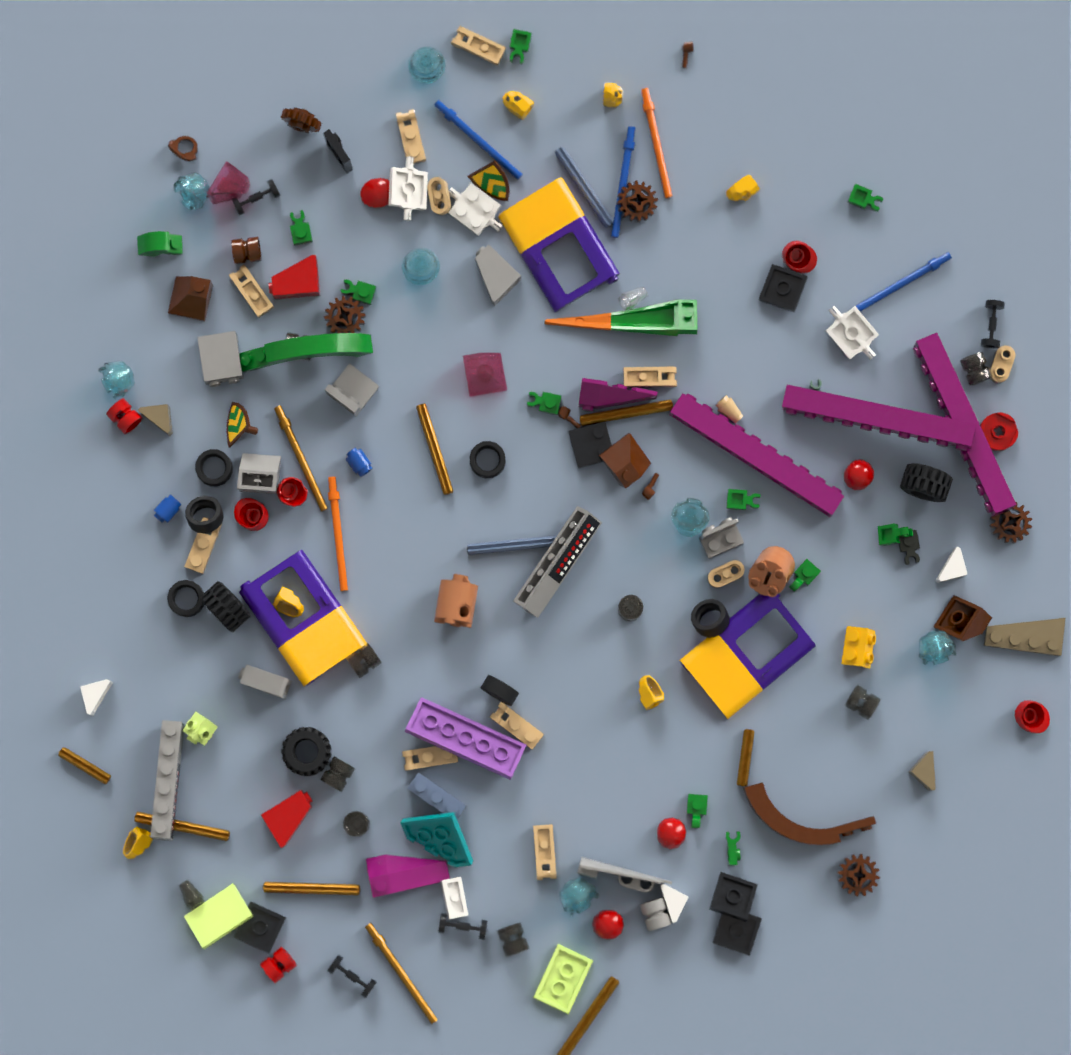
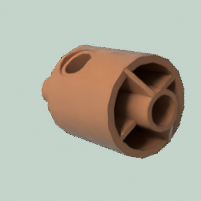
(771, 571)
(456, 602)

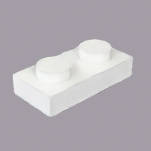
(454, 897)

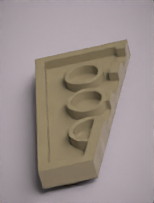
(1032, 636)

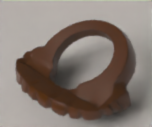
(189, 156)

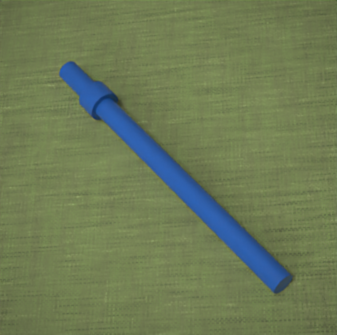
(450, 115)
(628, 147)
(932, 265)

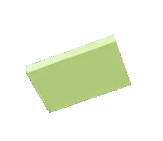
(218, 916)
(563, 979)

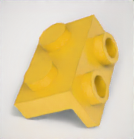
(858, 647)

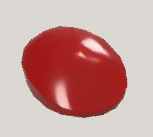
(375, 193)
(799, 257)
(251, 514)
(1032, 716)

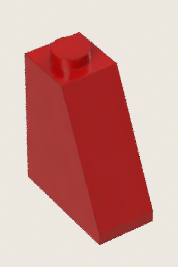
(297, 280)
(287, 816)

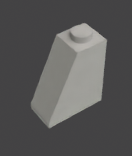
(496, 273)
(265, 681)

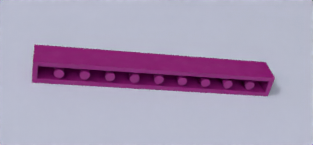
(957, 406)
(879, 417)
(757, 455)

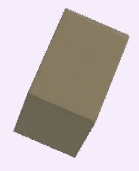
(158, 415)
(924, 771)

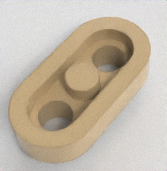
(439, 197)
(1002, 363)
(725, 574)

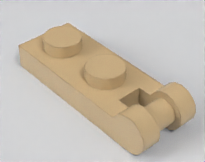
(478, 45)
(411, 136)
(251, 292)
(649, 376)
(201, 550)
(517, 726)
(428, 757)
(544, 851)

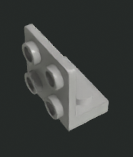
(352, 389)
(721, 538)

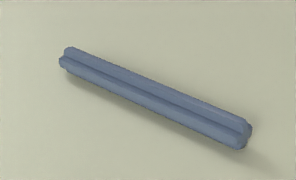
(584, 187)
(510, 545)

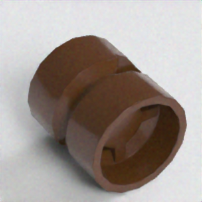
(246, 250)

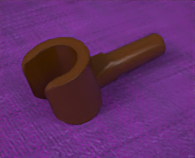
(687, 47)
(564, 414)
(648, 492)

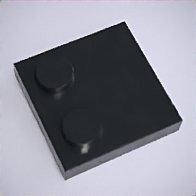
(334, 143)
(783, 288)
(589, 443)
(733, 896)
(261, 929)
(736, 933)

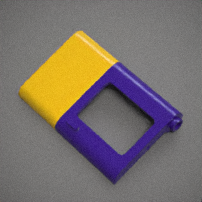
(544, 220)
(317, 641)
(726, 670)

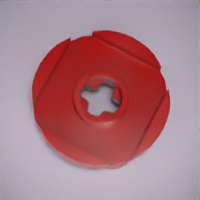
(1009, 430)

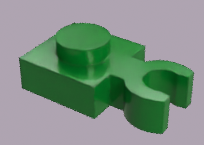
(519, 43)
(862, 197)
(300, 231)
(362, 291)
(548, 402)
(738, 499)

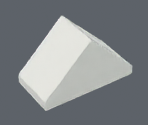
(953, 567)
(94, 694)
(674, 901)

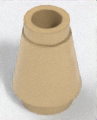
(729, 409)

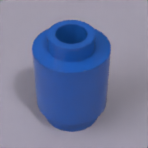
(358, 462)
(167, 509)

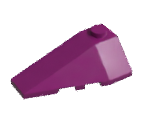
(598, 395)
(400, 873)

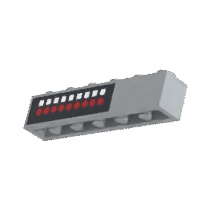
(557, 561)
(167, 780)

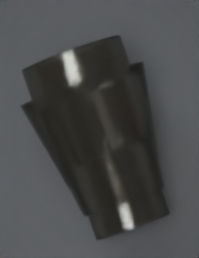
(191, 895)

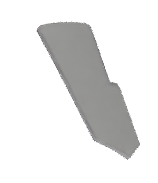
(590, 868)

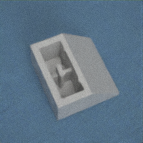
(259, 473)

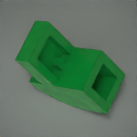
(159, 243)

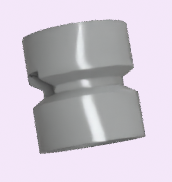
(655, 914)

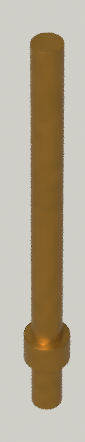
(285, 425)
(379, 941)

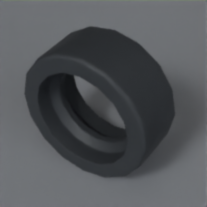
(487, 445)
(213, 453)
(200, 503)
(172, 593)
(707, 606)
(499, 690)

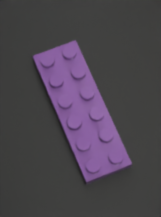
(465, 738)

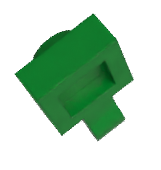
(890, 534)
(805, 574)
(696, 806)
(732, 852)

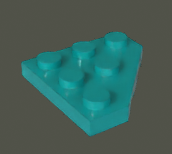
(439, 836)

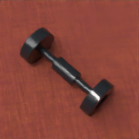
(255, 197)
(994, 305)
(462, 926)
(352, 976)

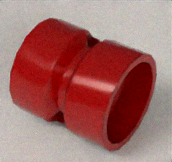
(128, 421)
(272, 968)

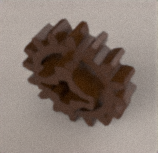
(301, 120)
(629, 202)
(351, 313)
(1015, 528)
(866, 876)

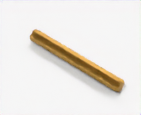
(626, 412)
(434, 449)
(188, 827)
(311, 888)
(589, 1016)

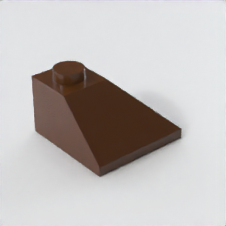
(190, 297)
(625, 460)
(962, 619)

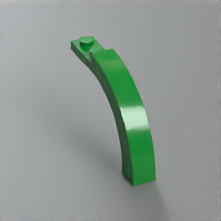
(306, 347)

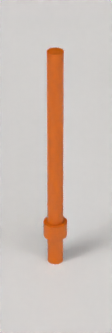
(648, 108)
(333, 496)

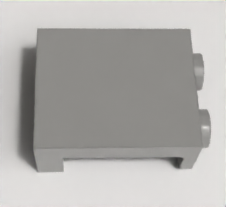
(220, 358)

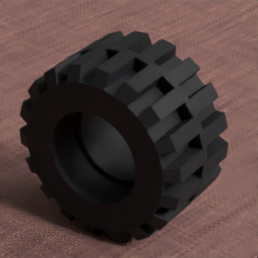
(926, 482)
(225, 606)
(294, 739)

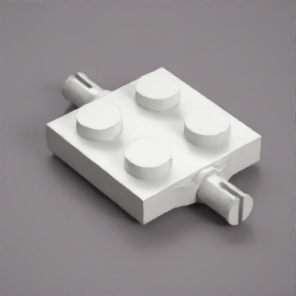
(408, 188)
(475, 209)
(852, 332)

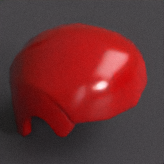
(858, 474)
(292, 492)
(671, 833)
(608, 924)

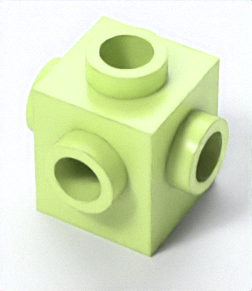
(199, 729)

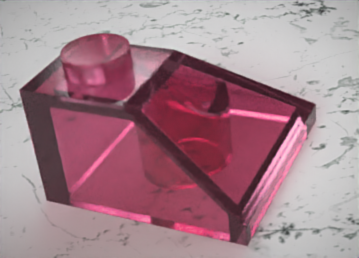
(228, 184)
(484, 373)

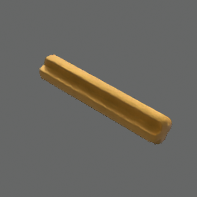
(745, 757)
(84, 765)

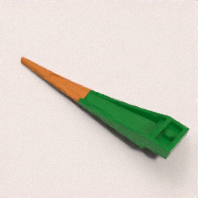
(660, 319)

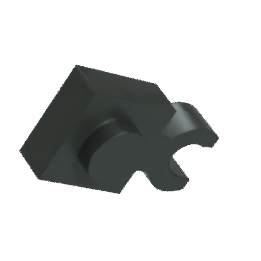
(909, 545)

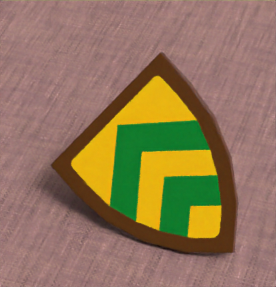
(491, 181)
(238, 423)

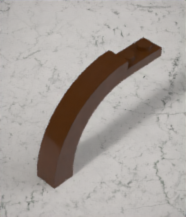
(783, 826)

